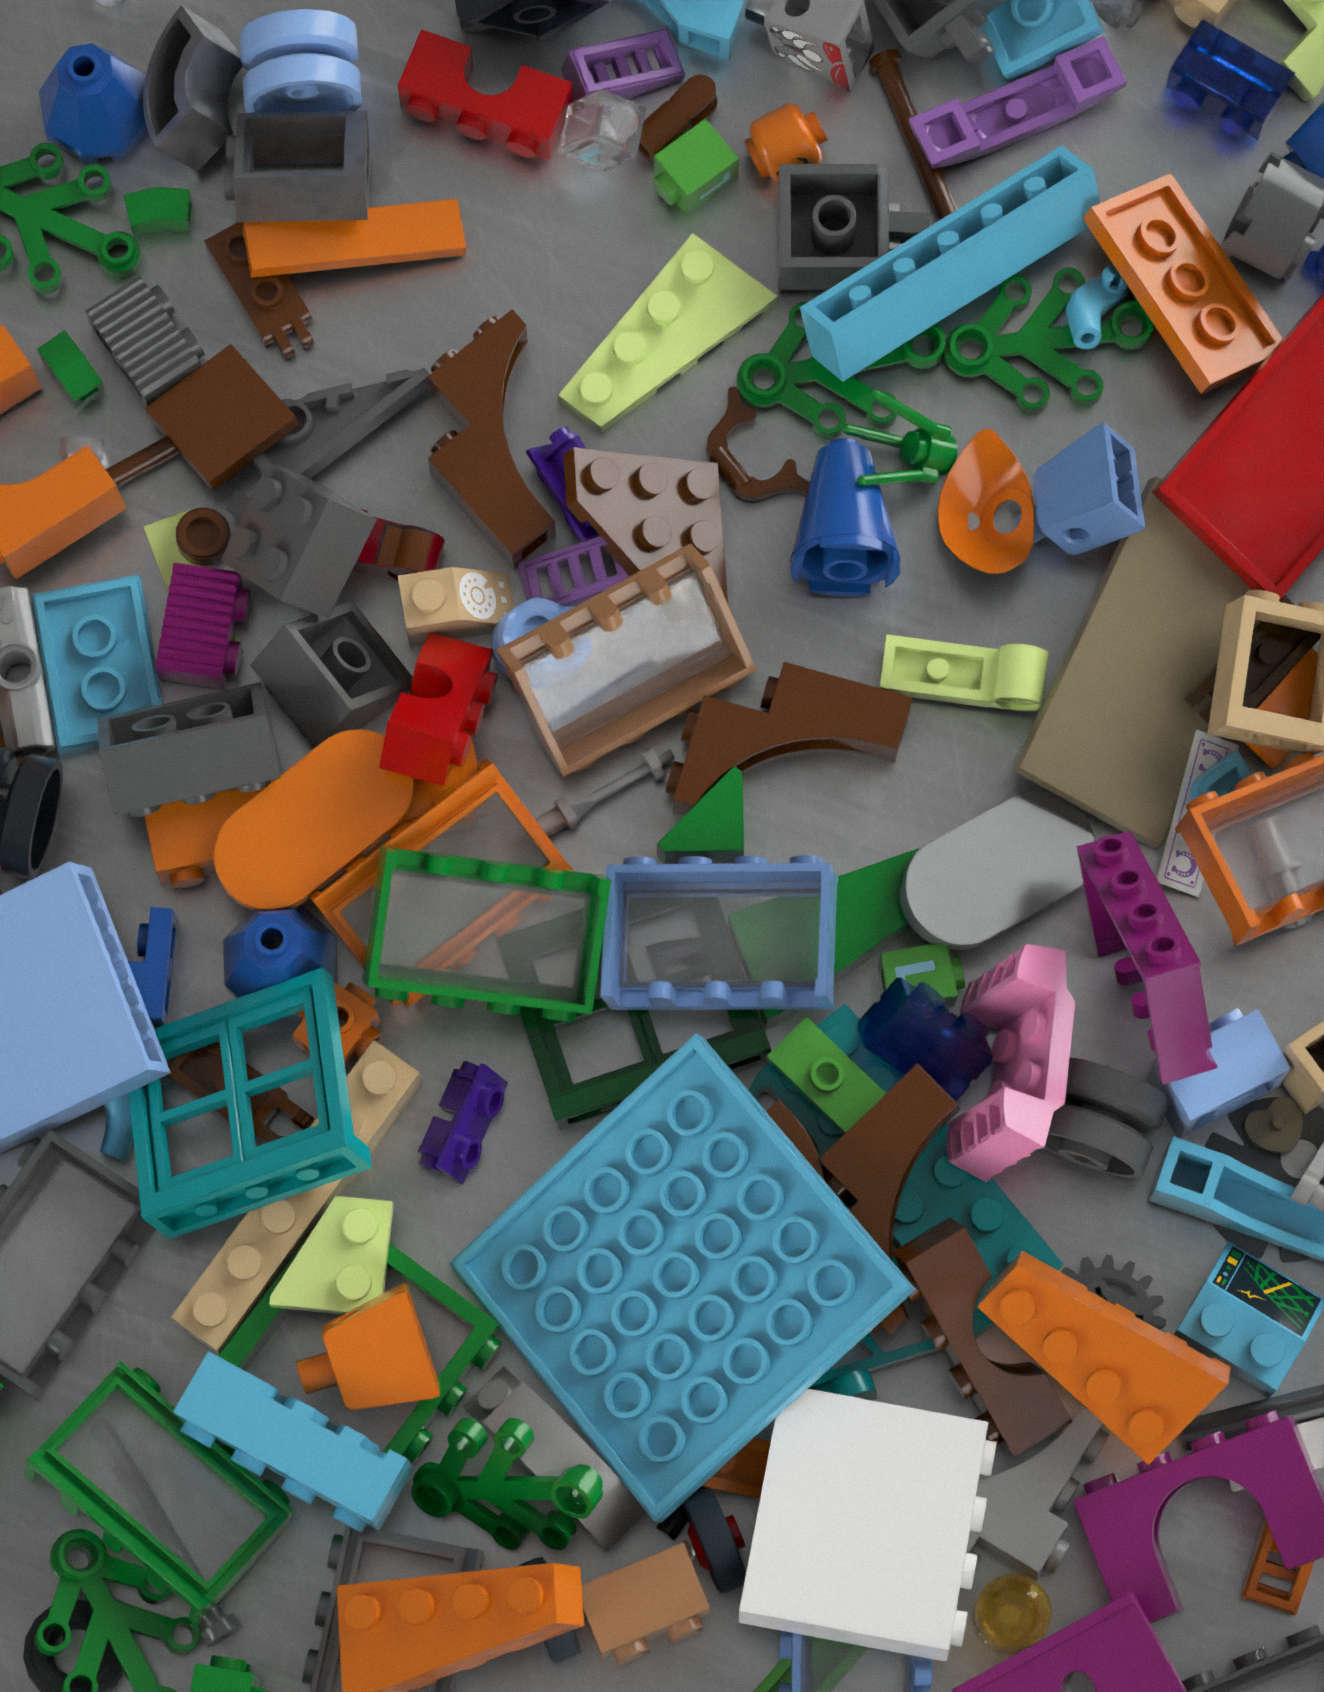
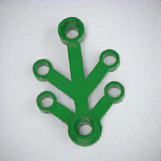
(38, 213)
(1038, 342)
(788, 375)
(442, 1490)
(110, 1618)

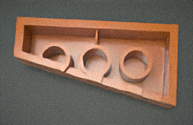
(1113, 1363)
(432, 1626)

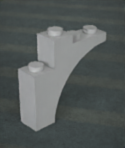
(1020, 1501)

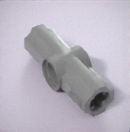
(25, 703)

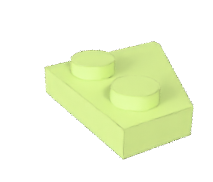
(341, 1259)

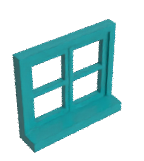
(253, 1173)

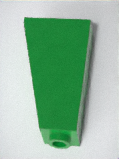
(866, 919)

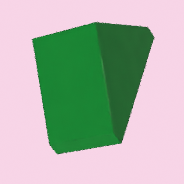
(711, 827)

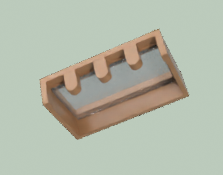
(627, 660)

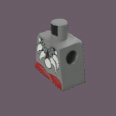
(818, 35)

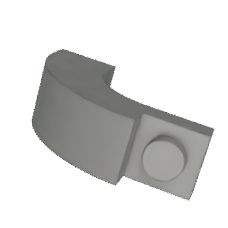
(554, 1450)

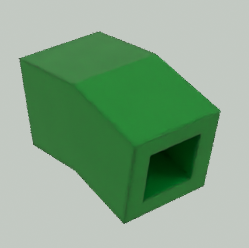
(159, 210)
(70, 368)

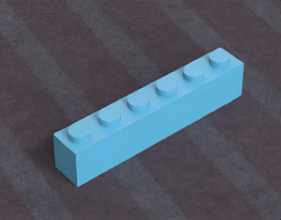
(950, 263)

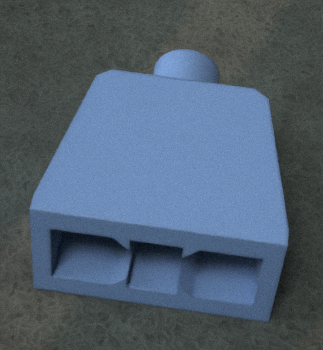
(1088, 493)

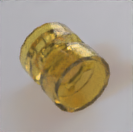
(1011, 1614)

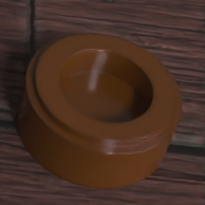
(202, 536)

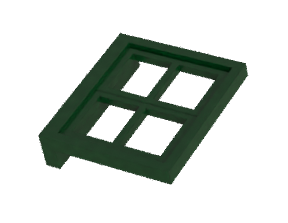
(603, 1093)

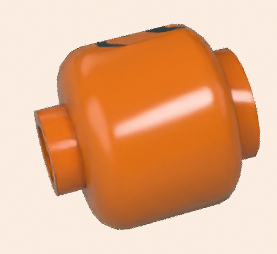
(785, 138)

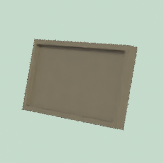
(1117, 713)

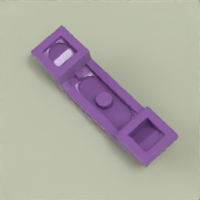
(1019, 109)

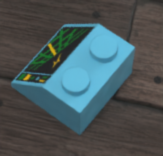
(1250, 1319)

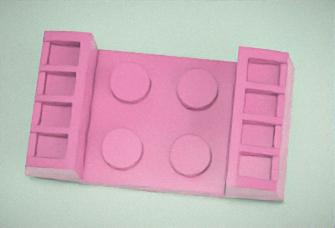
(1031, 1053)

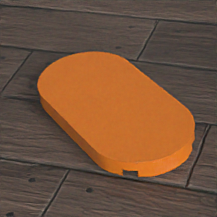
(311, 823)

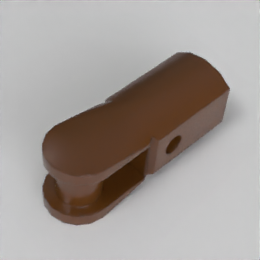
(675, 117)

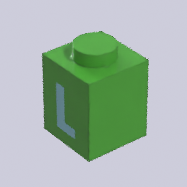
(694, 168)
(924, 964)

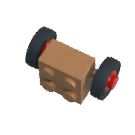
(661, 1591)

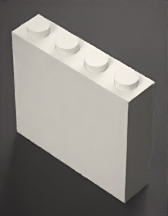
(867, 1524)

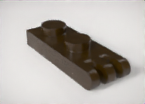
(1272, 655)

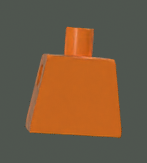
(374, 1355)

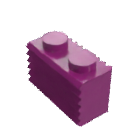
(201, 626)

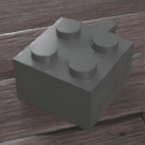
(933, 25)
(836, 222)
(296, 539)

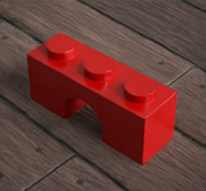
(523, 117)
(444, 708)

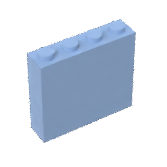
(67, 1007)

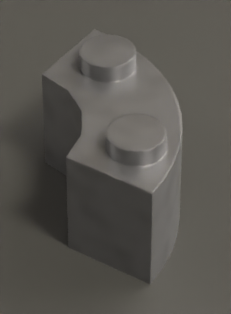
(190, 89)

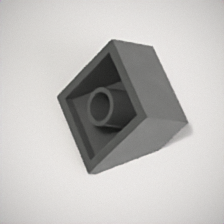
(332, 672)

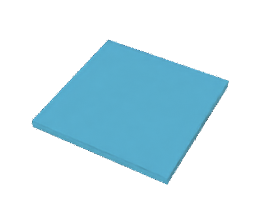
(680, 1277)

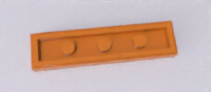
(387, 237)

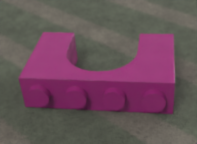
(1126, 1515)

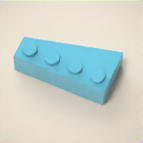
(292, 1442)

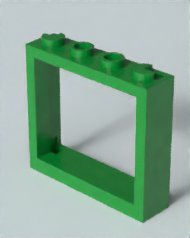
(476, 1350)

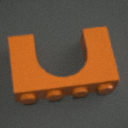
(58, 505)

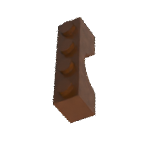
(947, 1281)

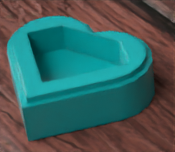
(853, 1384)

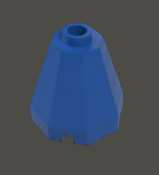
(93, 104)
(275, 948)

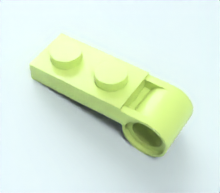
(965, 673)

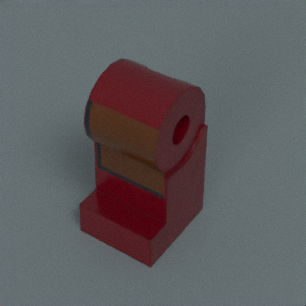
(399, 550)

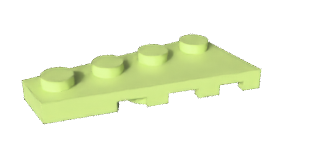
(673, 323)

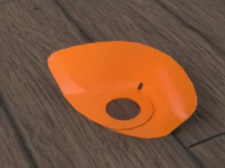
(978, 484)

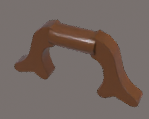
(743, 485)

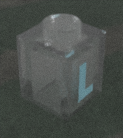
(602, 130)

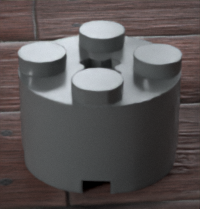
(1276, 218)

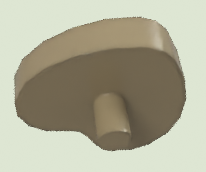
(1275, 1128)

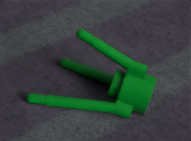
(927, 450)

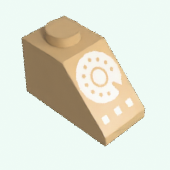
(453, 602)

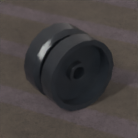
(27, 811)

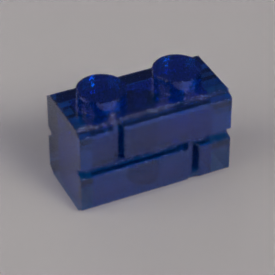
(1228, 81)
(915, 1027)

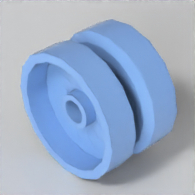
(300, 62)

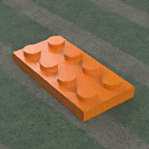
(1184, 282)

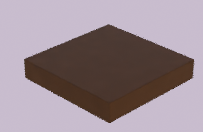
(221, 417)

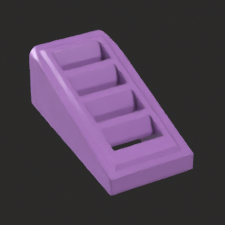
(614, 52)
(572, 557)

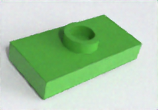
(825, 1075)

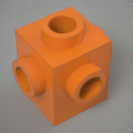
(361, 1027)

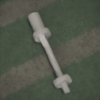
(570, 811)

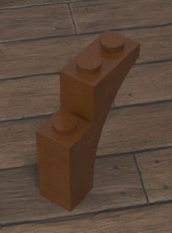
(477, 462)
(804, 715)
(880, 1154)

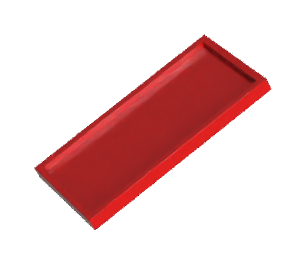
(1258, 468)

